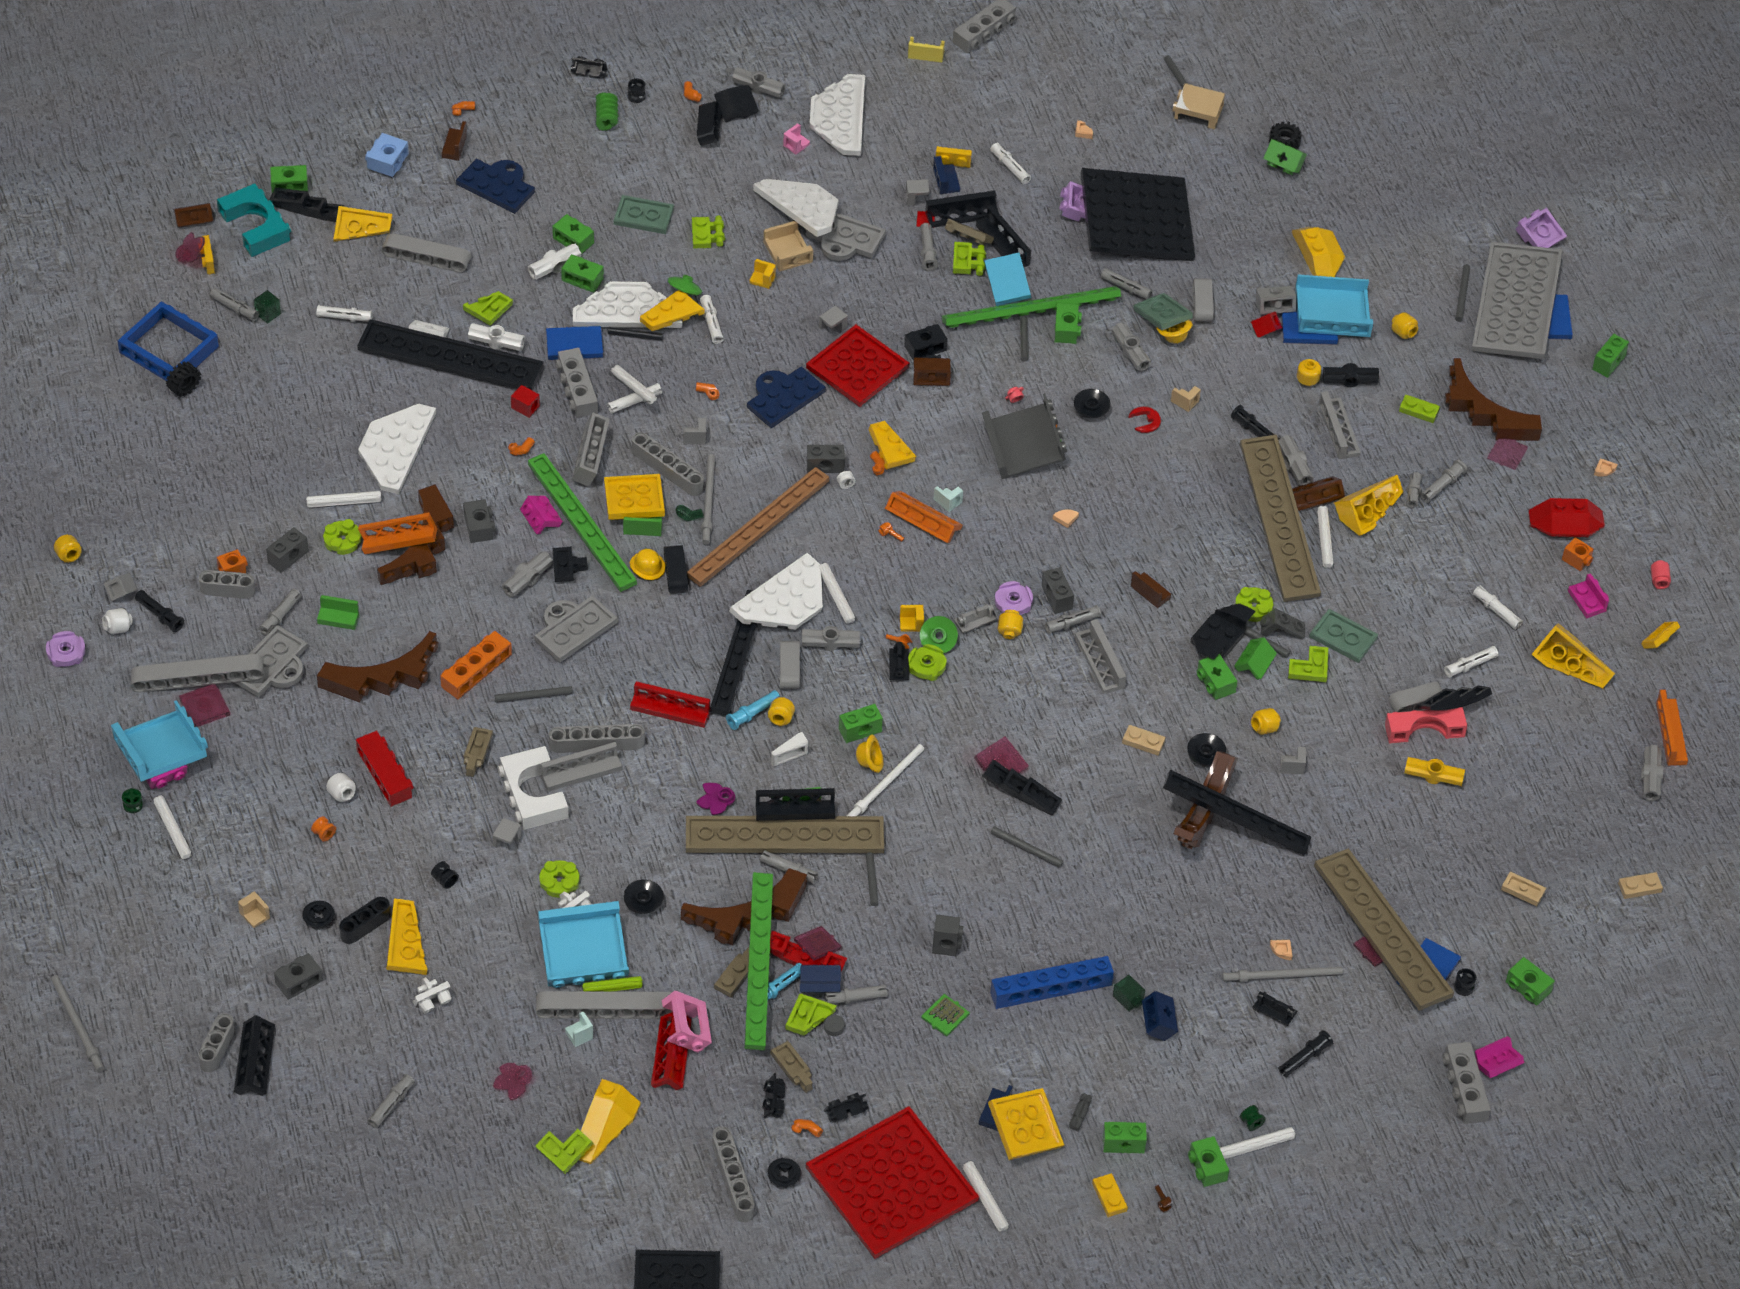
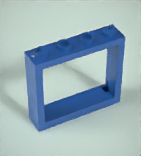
(154, 364)

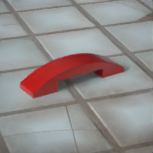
(793, 954)

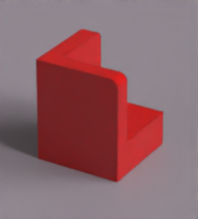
(1266, 324)
(525, 401)

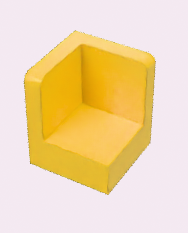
(763, 274)
(911, 618)

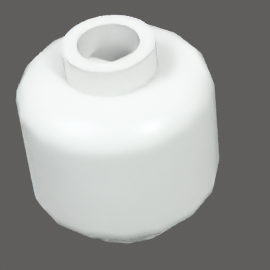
(117, 621)
(341, 787)

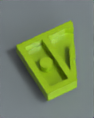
(489, 307)
(808, 1014)

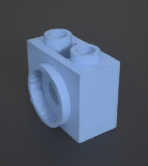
(387, 154)

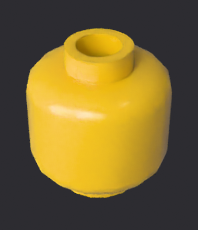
(1404, 325)
(1308, 372)
(67, 548)
(1010, 624)
(781, 711)
(1265, 721)

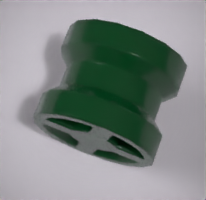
(132, 800)
(1252, 1118)

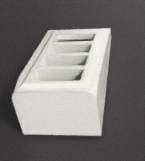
(792, 749)

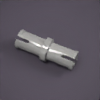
(1413, 490)

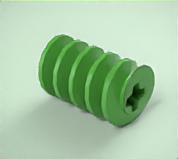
(606, 111)

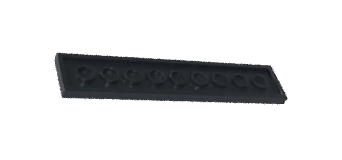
(450, 355)

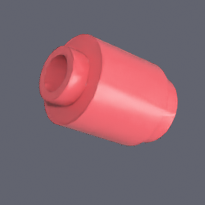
(1660, 574)

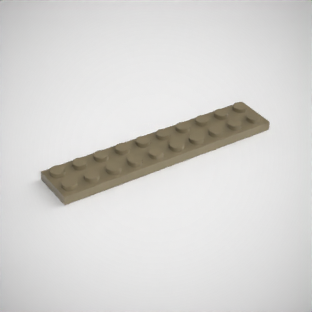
(1280, 518)
(747, 835)
(1384, 929)

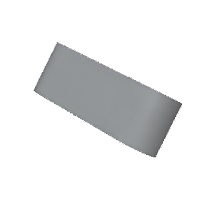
(1202, 300)
(227, 584)
(789, 664)
(1408, 699)
(219, 1034)

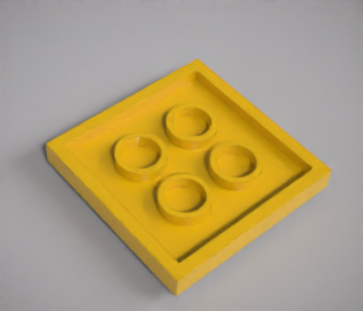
(634, 496)
(1026, 1124)

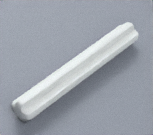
(634, 384)
(344, 499)
(1325, 536)
(836, 593)
(172, 827)
(1257, 1142)
(985, 1196)

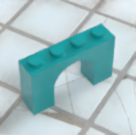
(253, 201)

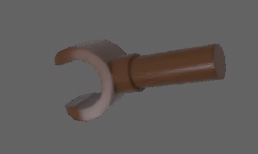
(1164, 1203)

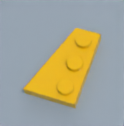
(360, 223)
(672, 309)
(891, 446)

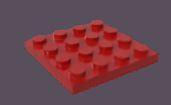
(857, 365)

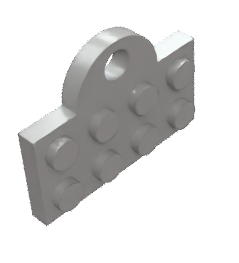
(850, 237)
(573, 627)
(280, 657)

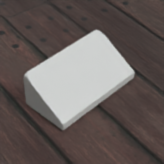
(429, 328)

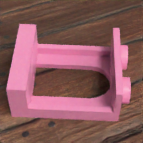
(686, 1005)

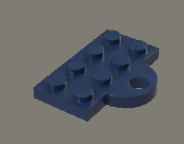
(497, 184)
(783, 395)

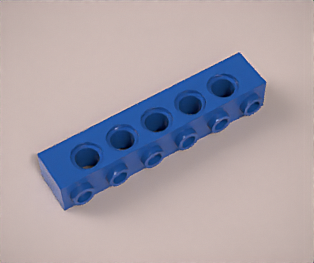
(1051, 982)

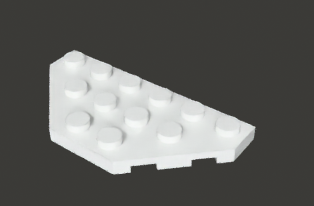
(839, 114)
(803, 202)
(619, 306)
(394, 443)
(786, 598)

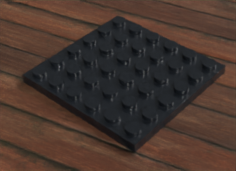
(1137, 214)

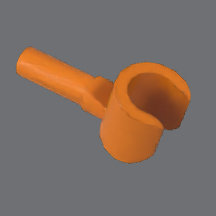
(886, 528)
(904, 639)

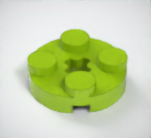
(342, 528)
(1256, 595)
(927, 671)
(559, 868)

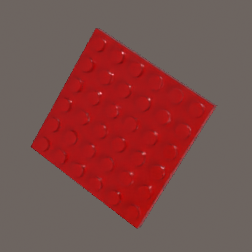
(892, 1182)

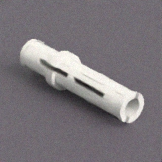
(1006, 159)
(325, 311)
(711, 318)
(631, 399)
(1490, 601)
(1453, 669)

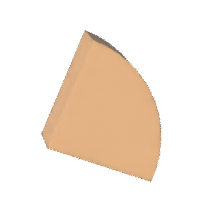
(1083, 130)
(1605, 468)
(1066, 517)
(1281, 948)

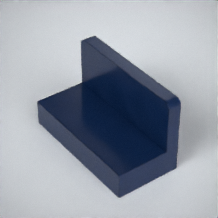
(945, 177)
(820, 978)
(986, 1117)

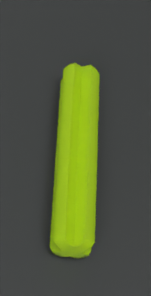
(613, 984)

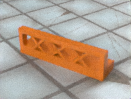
(922, 516)
(400, 536)
(1671, 730)

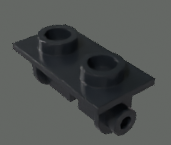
(581, 65)
(898, 662)
(1274, 1008)
(774, 1088)
(838, 1109)

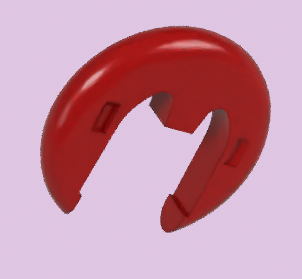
(1152, 416)

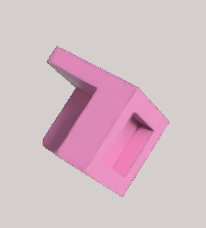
(794, 140)

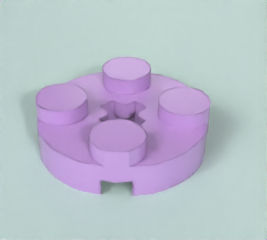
(1010, 589)
(65, 658)

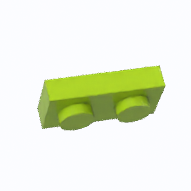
(1419, 408)

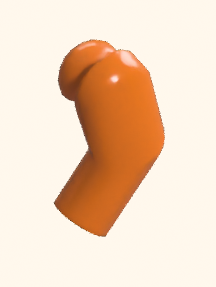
(690, 93)
(463, 105)
(710, 390)
(521, 449)
(879, 467)
(809, 1125)

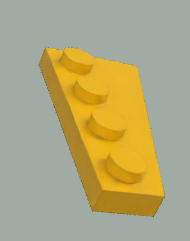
(405, 946)

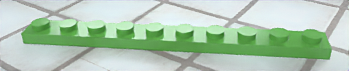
(1023, 308)
(582, 522)
(758, 961)

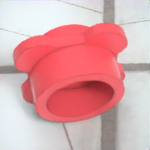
(1015, 394)

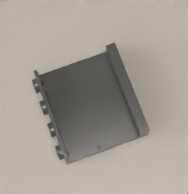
(1025, 439)

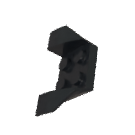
(1222, 631)

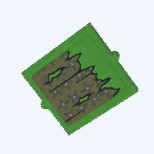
(945, 1015)

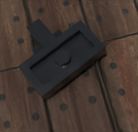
(566, 565)

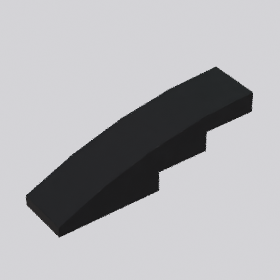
(301, 203)
(1452, 699)
(1020, 787)

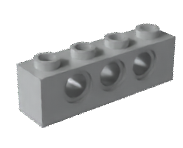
(984, 25)
(577, 382)
(590, 449)
(1463, 1055)

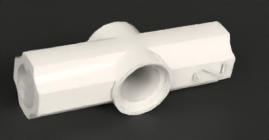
(552, 261)
(496, 337)

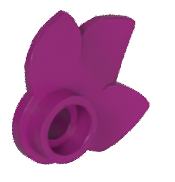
(715, 799)

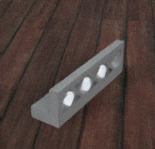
(1334, 427)
(1107, 654)
(581, 769)

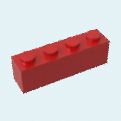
(384, 768)

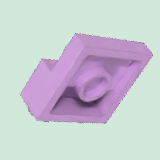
(1072, 203)
(1540, 229)

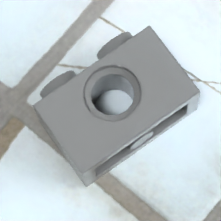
(1276, 299)

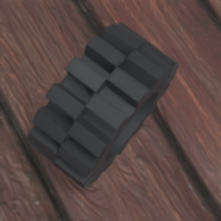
(1288, 131)
(183, 379)

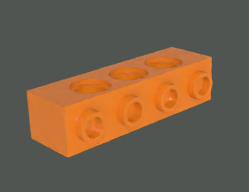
(476, 664)

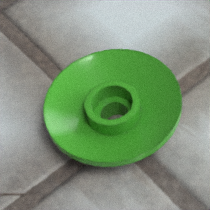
(685, 284)
(935, 625)

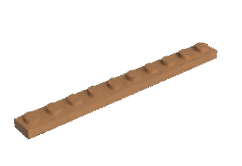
(757, 526)

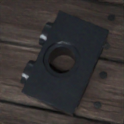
(925, 340)

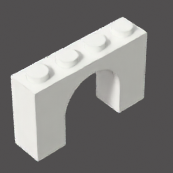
(530, 810)

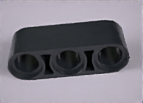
(708, 123)
(675, 569)
(369, 912)

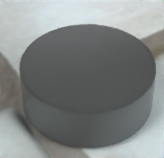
(834, 1025)

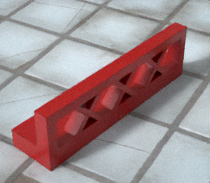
(670, 707)
(676, 1057)

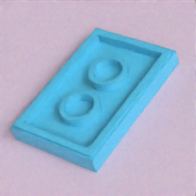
(1007, 279)

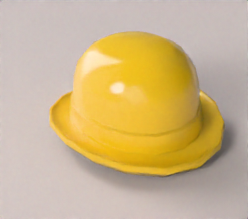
(1176, 333)
(647, 564)
(870, 754)

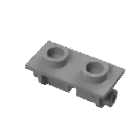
(975, 618)

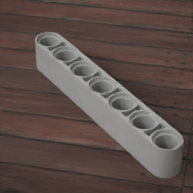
(197, 673)
(601, 1005)

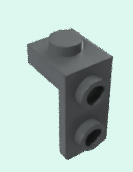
(1279, 619)

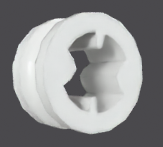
(846, 479)

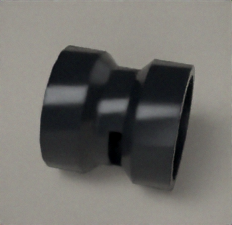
(636, 90)
(444, 874)
(1465, 982)

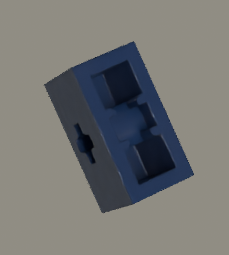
(1159, 1016)

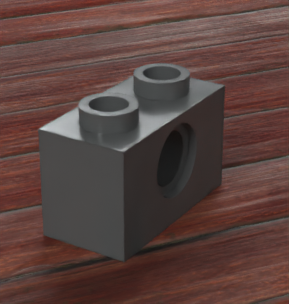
(826, 458)
(478, 521)
(287, 550)
(1057, 590)
(947, 935)
(292, 985)

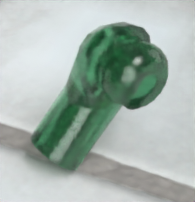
(687, 514)

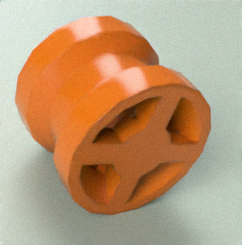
(323, 828)

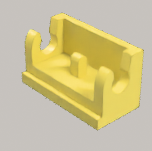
(925, 51)

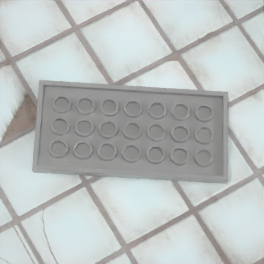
(1517, 300)

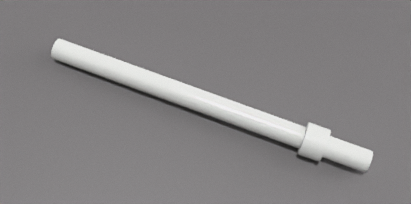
(862, 805)

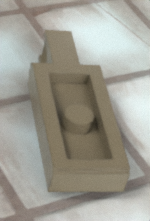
(966, 231)
(477, 749)
(733, 975)
(793, 1065)

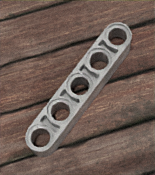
(426, 252)
(667, 464)
(588, 737)
(733, 1182)

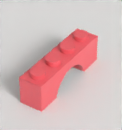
(1448, 722)

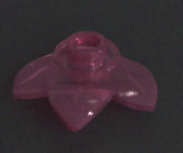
(190, 249)
(511, 1080)

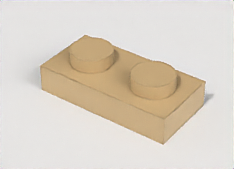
(1143, 740)
(1640, 885)
(1523, 888)

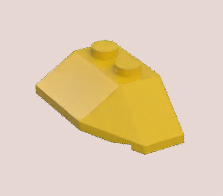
(1319, 250)

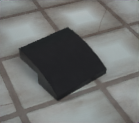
(736, 102)

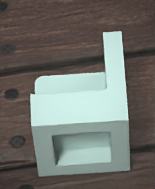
(947, 498)
(581, 1031)

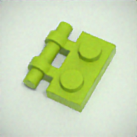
(701, 232)
(962, 258)

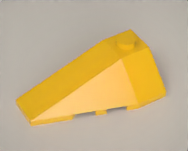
(1367, 506)
(1568, 655)
(608, 1115)

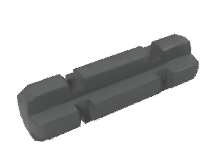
(1080, 1111)

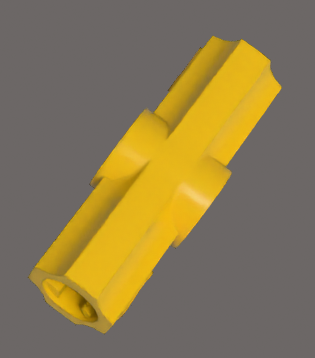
(1434, 771)

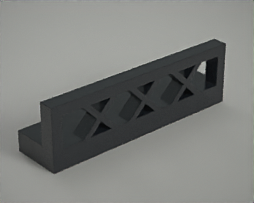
(960, 205)
(1005, 238)
(795, 808)
(250, 1052)

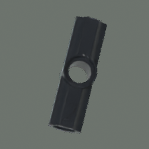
(1350, 375)

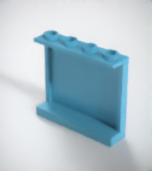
(1333, 305)
(161, 743)
(582, 944)

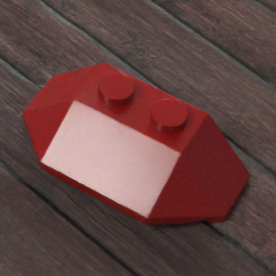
(1566, 517)

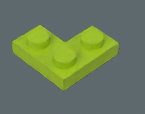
(1312, 670)
(564, 1154)

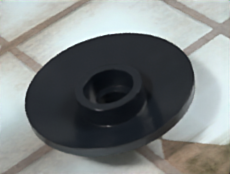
(1091, 403)
(1205, 743)
(645, 890)

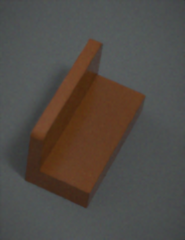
(455, 142)
(193, 214)
(932, 371)
(1149, 589)

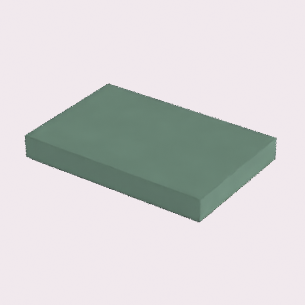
(643, 214)
(1163, 311)
(1343, 635)

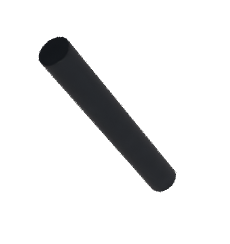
(635, 333)

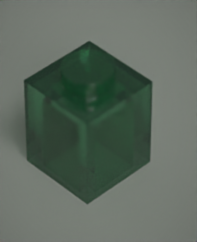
(268, 306)
(1129, 993)

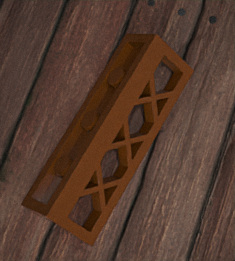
(1318, 492)

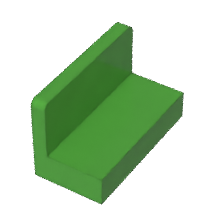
(642, 526)
(338, 612)
(1256, 657)

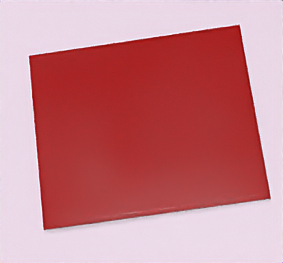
(921, 218)

